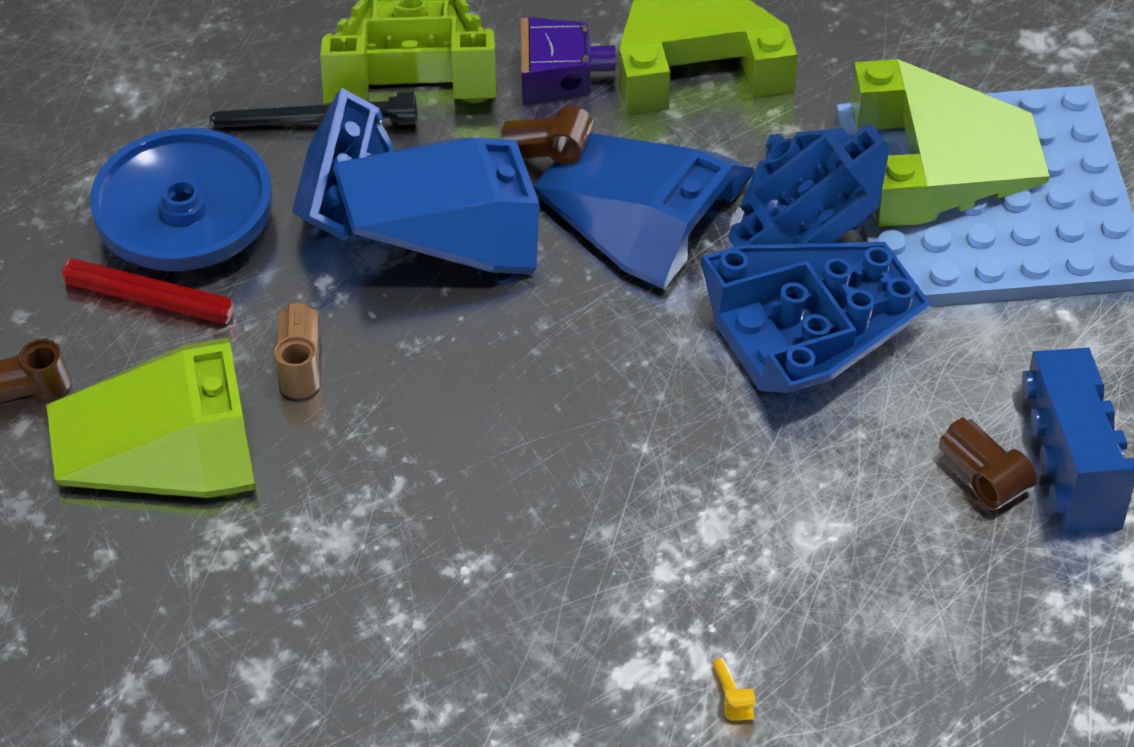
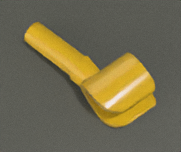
(737, 702)

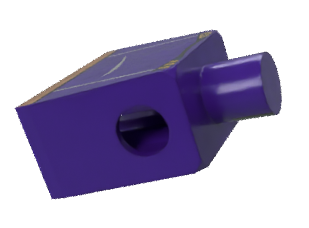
(559, 59)

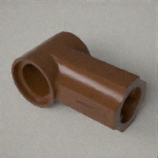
(556, 137)
(35, 372)
(993, 472)

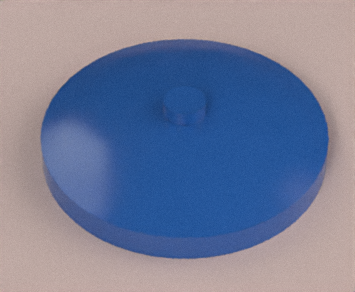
(181, 199)

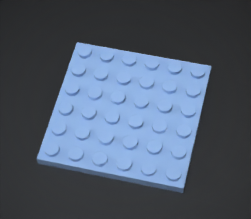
(1036, 242)

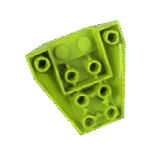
(157, 428)

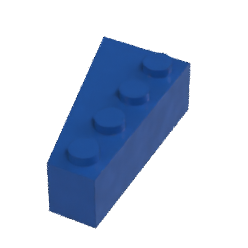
(1078, 440)

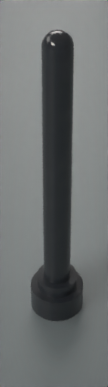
(398, 108)

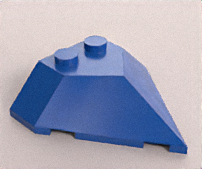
(813, 187)

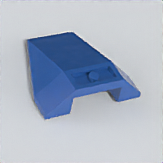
(640, 199)
(447, 201)
(809, 307)

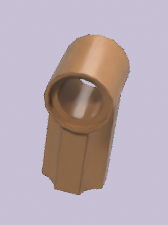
(298, 351)

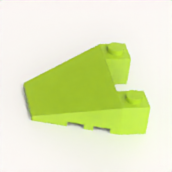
(700, 31)
(410, 45)
(957, 138)

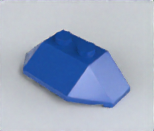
(346, 132)

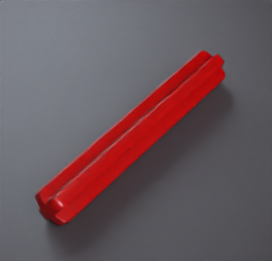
(148, 291)

